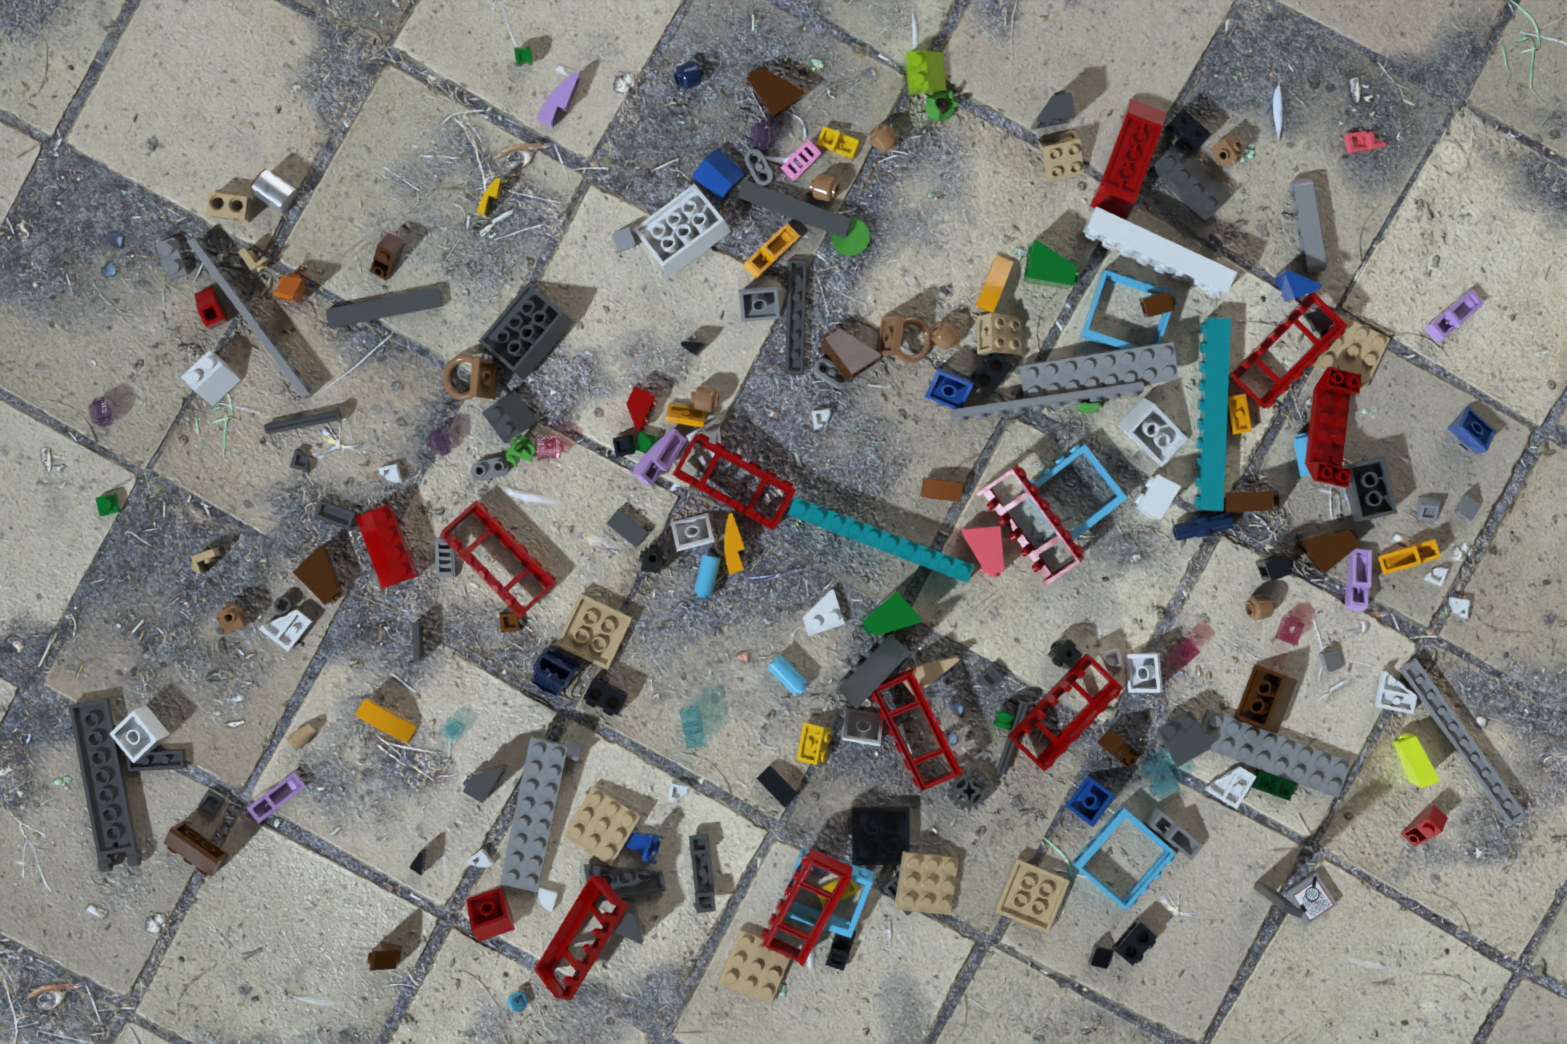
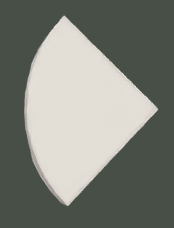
(820, 417)
(391, 473)
(1436, 576)
(1460, 606)
(1112, 658)
(677, 791)
(480, 859)
(547, 898)

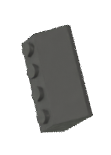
(1190, 181)

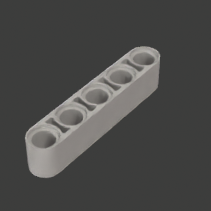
(1308, 226)

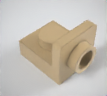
(251, 260)
(206, 557)

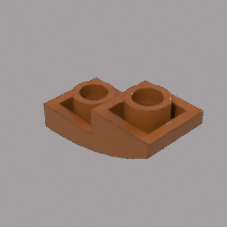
(942, 489)

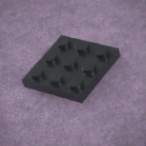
(880, 835)

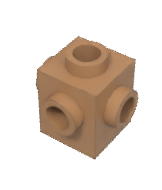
(1228, 151)
(232, 618)

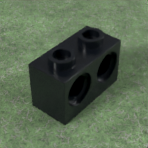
(1188, 130)
(994, 377)
(1275, 567)
(607, 690)
(1130, 938)

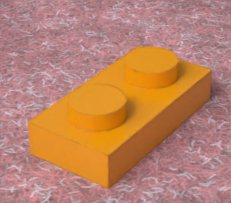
(1238, 414)
(685, 415)

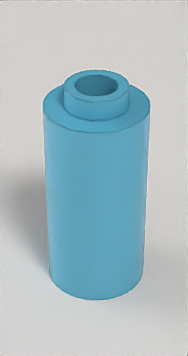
(1300, 447)
(707, 576)
(788, 675)

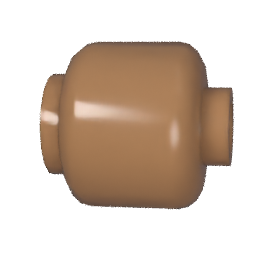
(883, 138)
(824, 187)
(945, 335)
(705, 398)
(1260, 606)

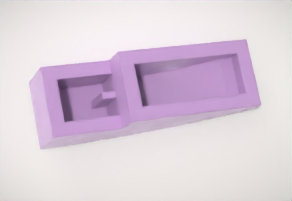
(559, 100)
(1453, 316)
(659, 457)
(1358, 580)
(276, 797)

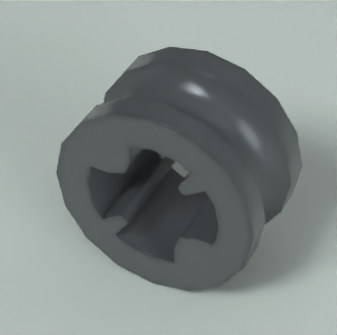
(1213, 243)
(278, 601)

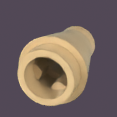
(301, 737)

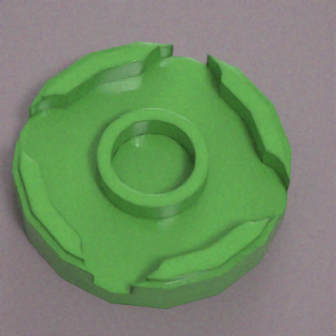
(855, 240)

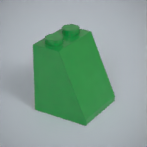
(1048, 267)
(890, 615)

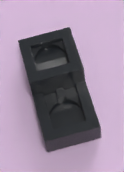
(777, 786)
(839, 951)

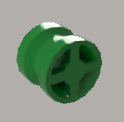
(523, 55)
(1003, 720)

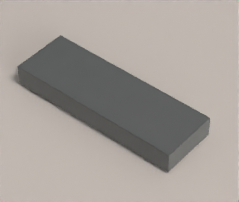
(159, 760)

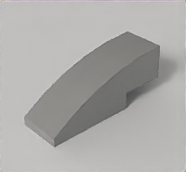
(1173, 833)

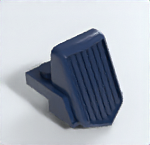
(553, 671)

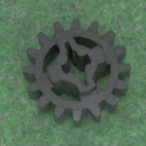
(959, 790)

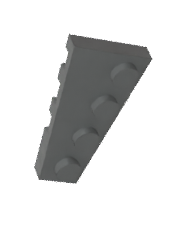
(628, 881)

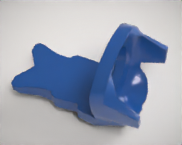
(645, 844)

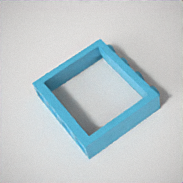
(1129, 281)
(1063, 461)
(1097, 841)
(835, 923)

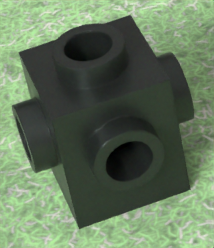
(647, 564)
(1064, 654)

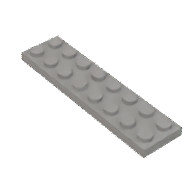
(1104, 369)
(1275, 753)
(534, 814)

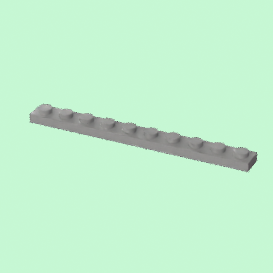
(246, 311)
(1055, 401)
(1462, 742)

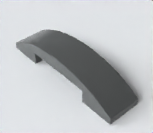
(702, 873)

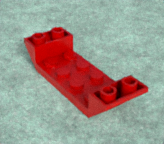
(1129, 159)
(1329, 426)

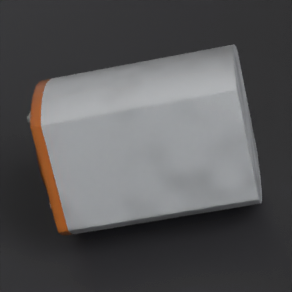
(273, 191)

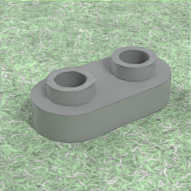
(758, 168)
(830, 374)
(489, 468)

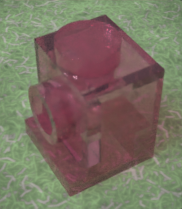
(546, 441)
(1283, 631)

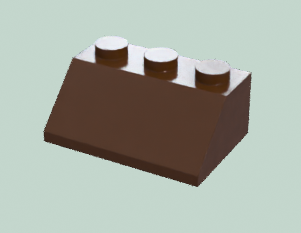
(1266, 698)
(195, 848)

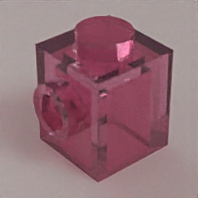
(1182, 652)

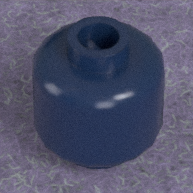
(688, 75)

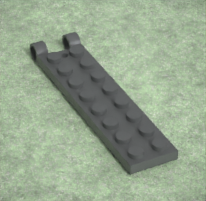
(104, 782)

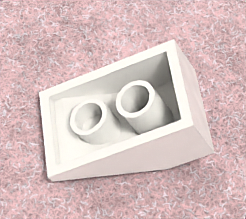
(1152, 431)

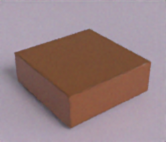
(509, 622)

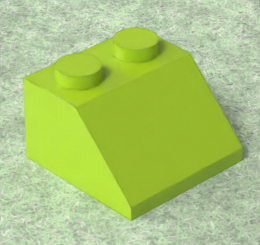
(925, 72)

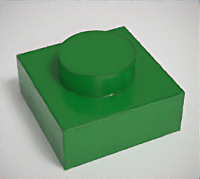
(645, 442)
(108, 504)

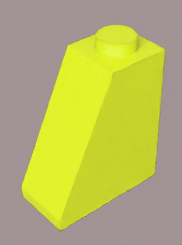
(1415, 761)

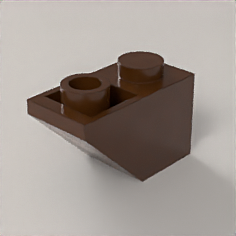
(387, 255)
(1157, 304)
(1119, 748)
(384, 956)

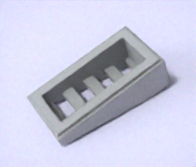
(438, 542)

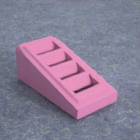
(802, 150)

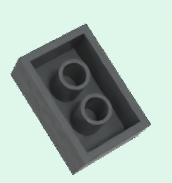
(1370, 490)

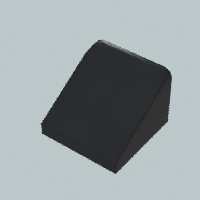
(1319, 320)
(692, 347)
(418, 864)
(1100, 956)

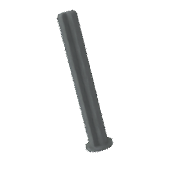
(304, 421)
(1009, 746)

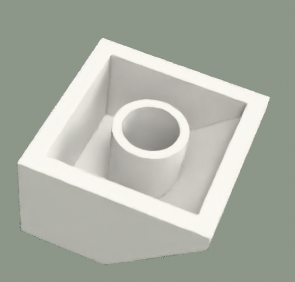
(211, 378)
(1156, 496)
(139, 733)

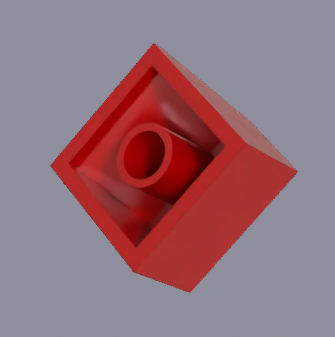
(490, 914)

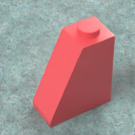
(986, 548)

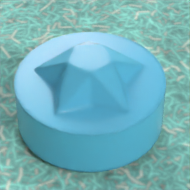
(517, 1001)

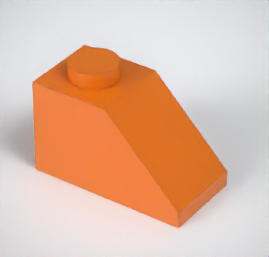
(290, 288)

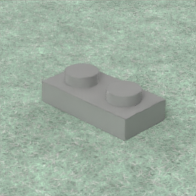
(172, 259)

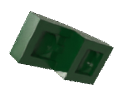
(1273, 785)

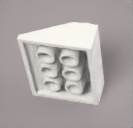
(682, 230)

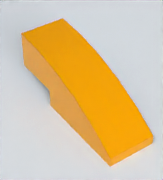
(771, 251)
(994, 284)
(733, 544)
(1409, 556)
(385, 720)

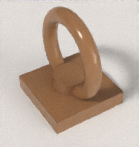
(892, 335)
(482, 377)

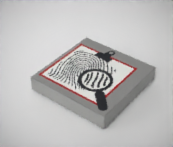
(1311, 897)

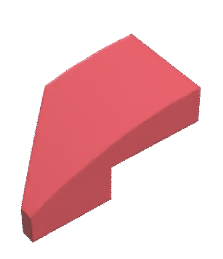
(1362, 142)

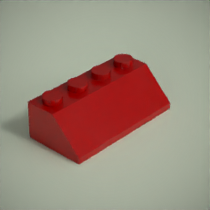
(387, 546)

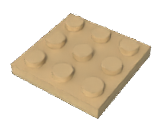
(1354, 351)
(594, 631)
(602, 826)
(926, 883)
(1032, 895)
(753, 968)

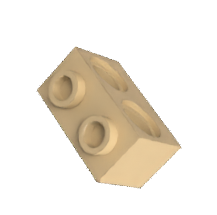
(228, 210)

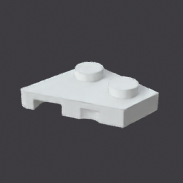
(712, 431)
(824, 615)
(287, 629)
(1394, 695)
(1232, 786)

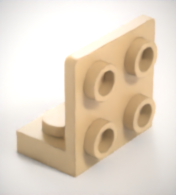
(1062, 156)
(999, 334)

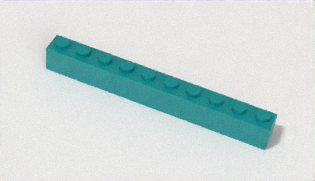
(1213, 414)
(881, 540)

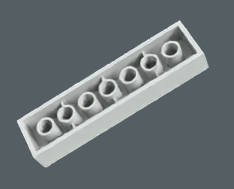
(1158, 253)

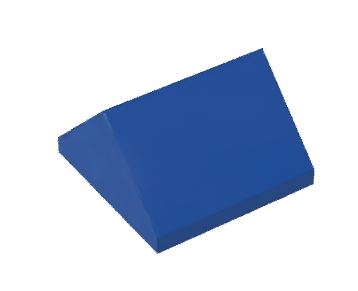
(718, 174)
(1295, 285)
(949, 389)
(1472, 431)
(1090, 801)

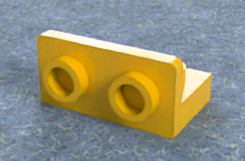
(814, 744)

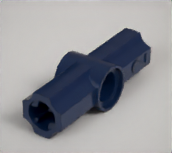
(1202, 526)

